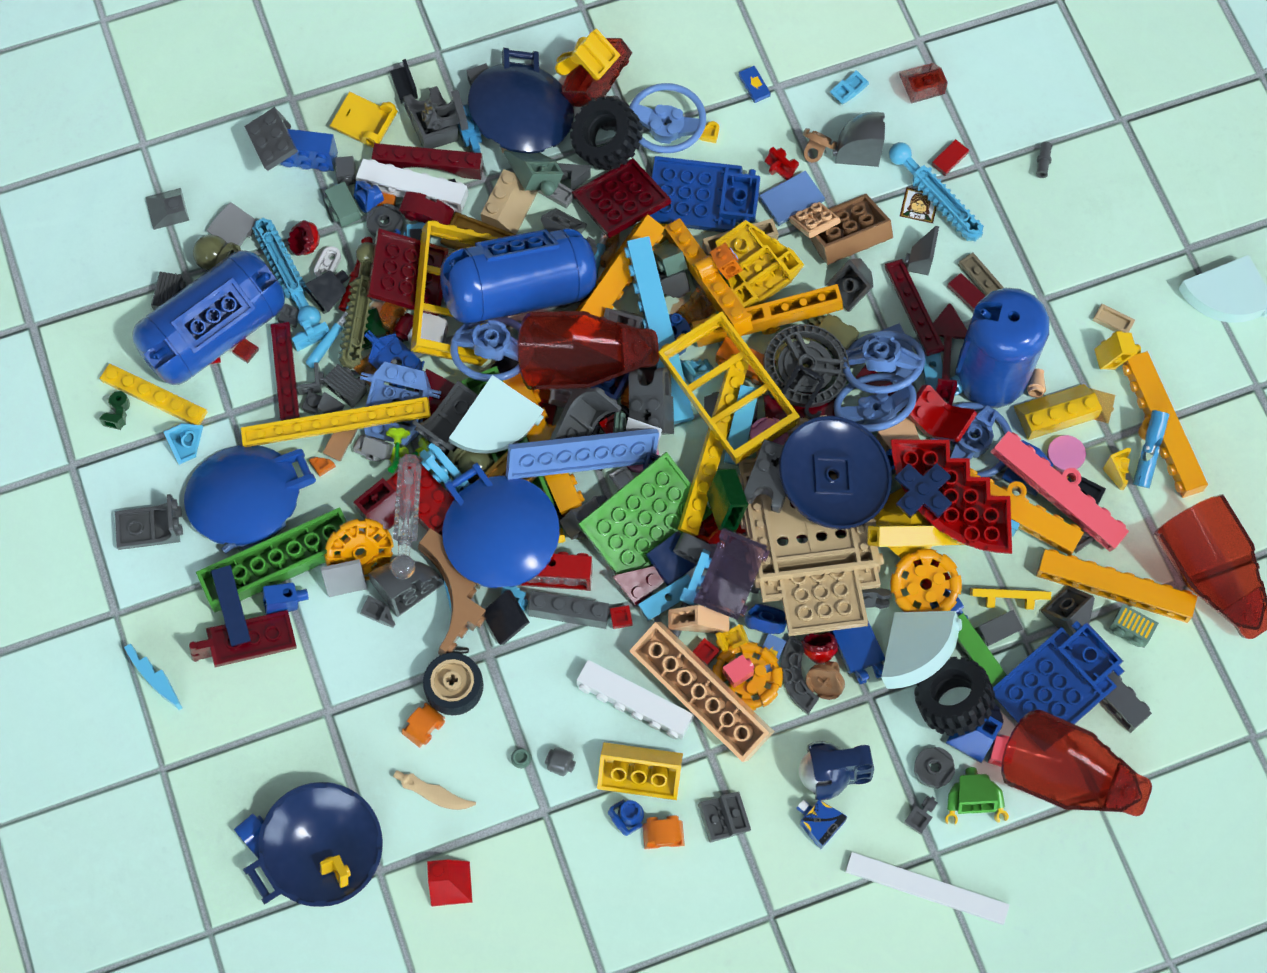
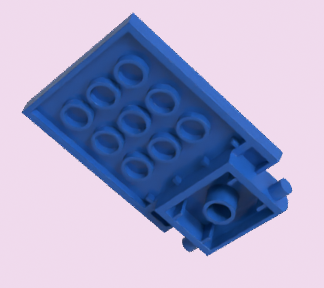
(706, 193)
(1061, 676)

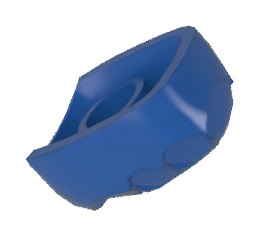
(765, 619)

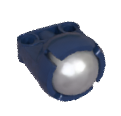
(829, 769)

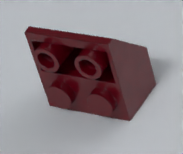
(378, 504)

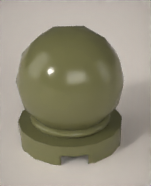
(211, 250)
(466, 459)

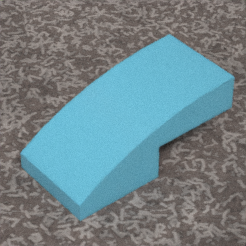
(849, 88)

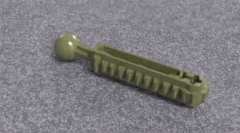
(358, 310)

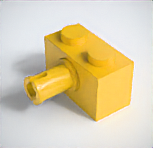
(1116, 350)

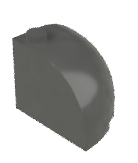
(861, 140)
(405, 593)

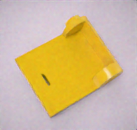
(364, 119)

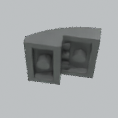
(724, 817)

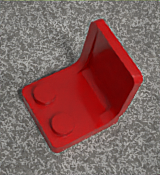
(938, 418)

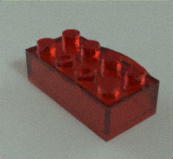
(582, 87)

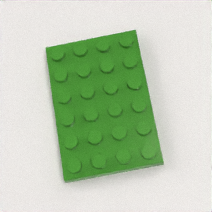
(639, 516)

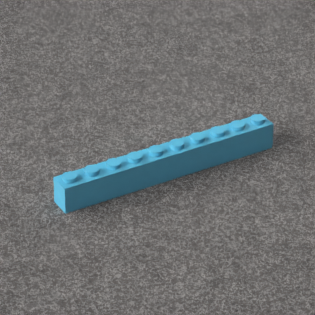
(656, 315)

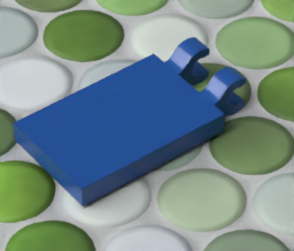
(859, 651)

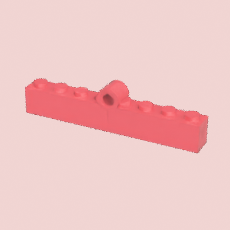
(1059, 491)

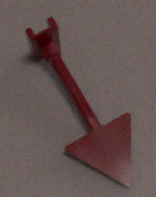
(948, 326)

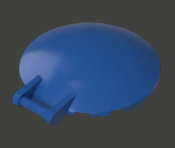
(244, 493)
(499, 529)

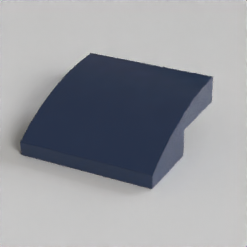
(667, 563)

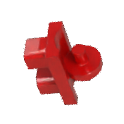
(779, 163)

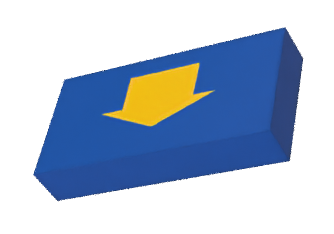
(754, 84)

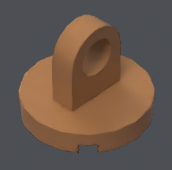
(819, 142)
(826, 680)

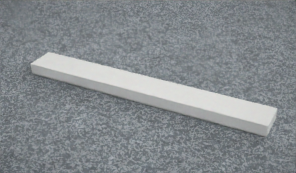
(927, 888)

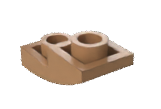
(339, 443)

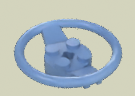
(676, 125)
(490, 342)
(883, 354)
(877, 410)
(982, 427)

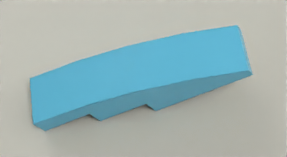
(741, 422)
(156, 680)

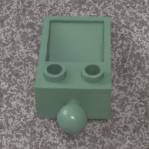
(535, 171)

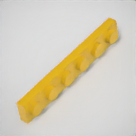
(153, 395)

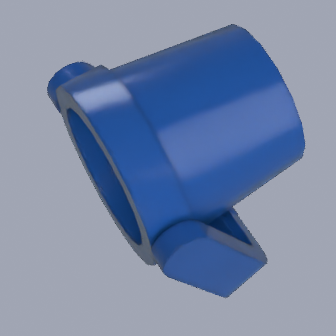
(368, 196)
(629, 815)

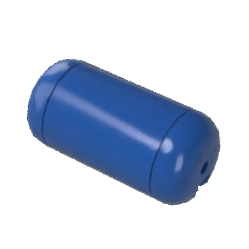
(517, 275)
(208, 317)
(1002, 347)

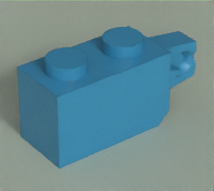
(472, 135)

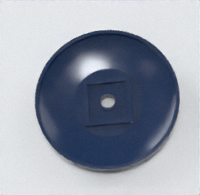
(854, 456)

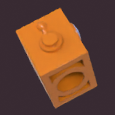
(726, 261)

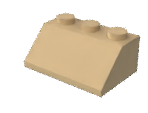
(508, 203)

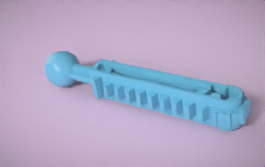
(937, 192)
(285, 269)

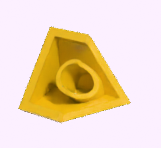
(1117, 467)

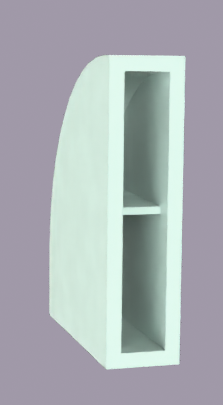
(1228, 292)
(496, 419)
(919, 646)

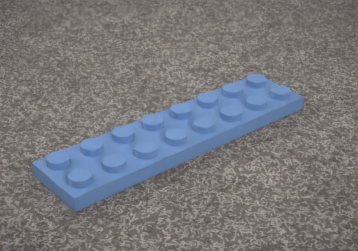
(580, 453)

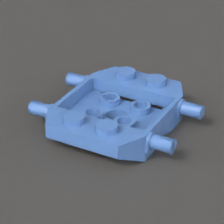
(383, 394)

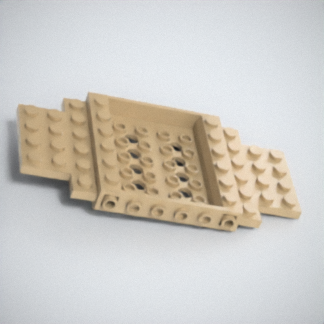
(816, 578)

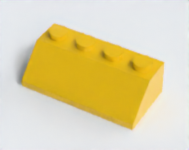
(1058, 411)
(639, 771)

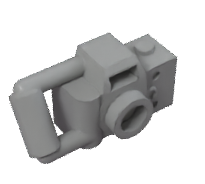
(373, 448)

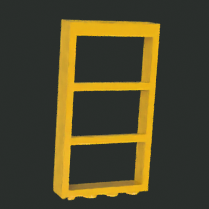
(698, 332)
(427, 346)

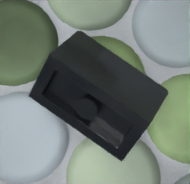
(404, 81)

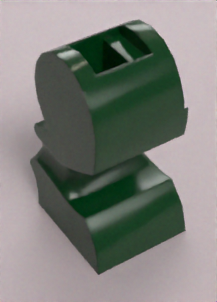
(119, 404)

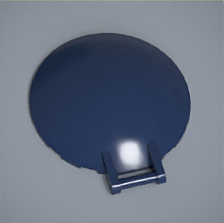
(520, 105)
(306, 829)

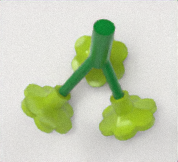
(397, 452)

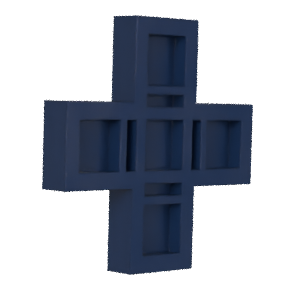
(923, 490)

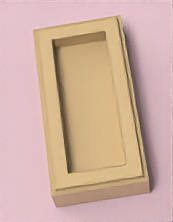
(1113, 319)

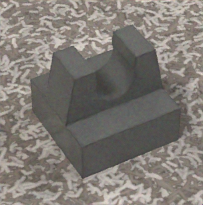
(289, 314)

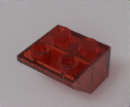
(924, 82)

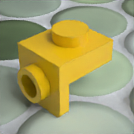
(735, 637)
(335, 865)

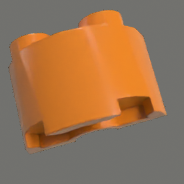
(422, 723)
(663, 832)

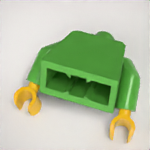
(975, 795)

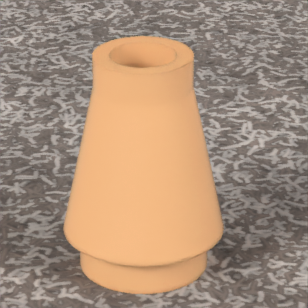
(1036, 386)

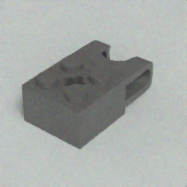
(429, 137)
(652, 402)
(766, 476)

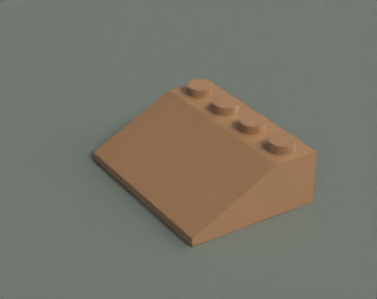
(859, 228)

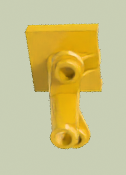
(592, 53)

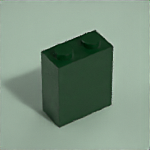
(727, 499)

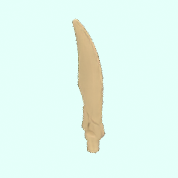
(433, 793)

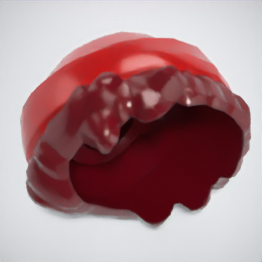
(303, 238)
(820, 647)

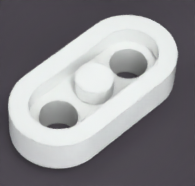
(325, 264)

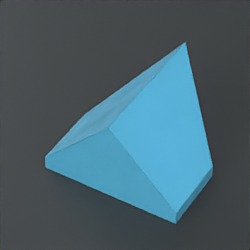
(695, 369)
(184, 440)

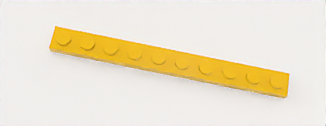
(335, 422)
(711, 451)

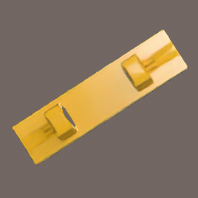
(1029, 595)

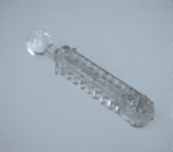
(406, 515)

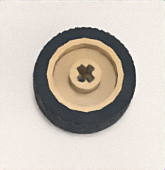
(466, 688)

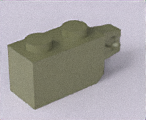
(844, 333)

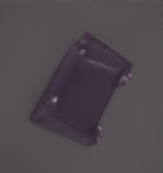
(731, 573)

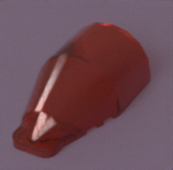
(580, 350)
(1217, 563)
(1070, 767)

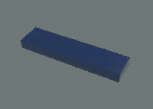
(231, 605)

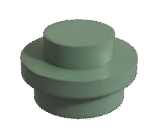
(521, 758)

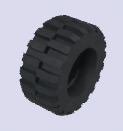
(589, 122)
(961, 716)

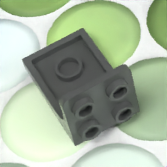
(271, 138)
(583, 412)
(447, 416)
(149, 525)

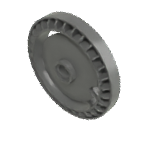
(812, 354)

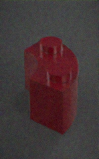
(419, 208)

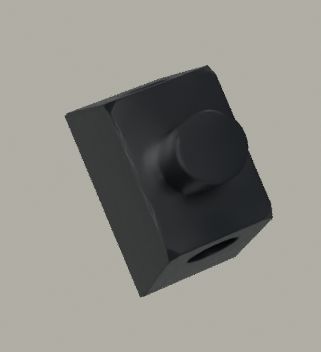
(326, 289)

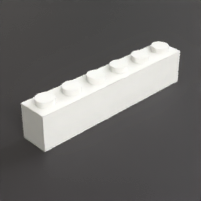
(399, 181)
(635, 700)

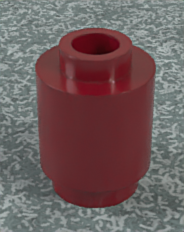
(403, 327)

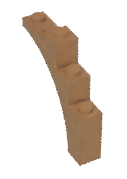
(463, 610)

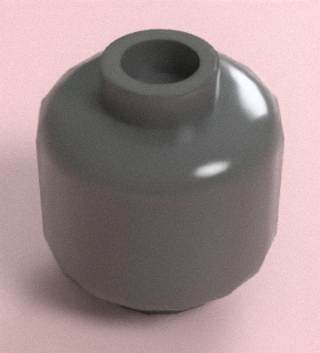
(560, 761)

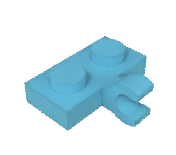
(311, 334)

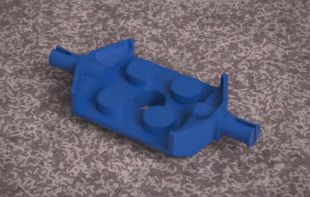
(390, 348)

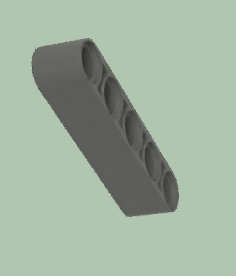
(691, 549)

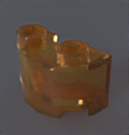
(697, 307)
(389, 314)

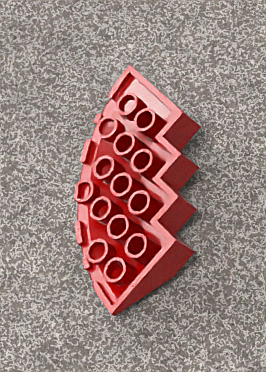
(974, 515)

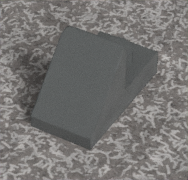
(575, 172)
(323, 404)

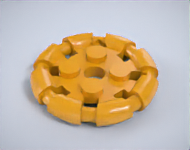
(359, 539)
(930, 572)
(760, 676)

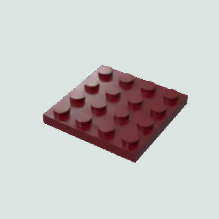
(621, 198)
(396, 270)

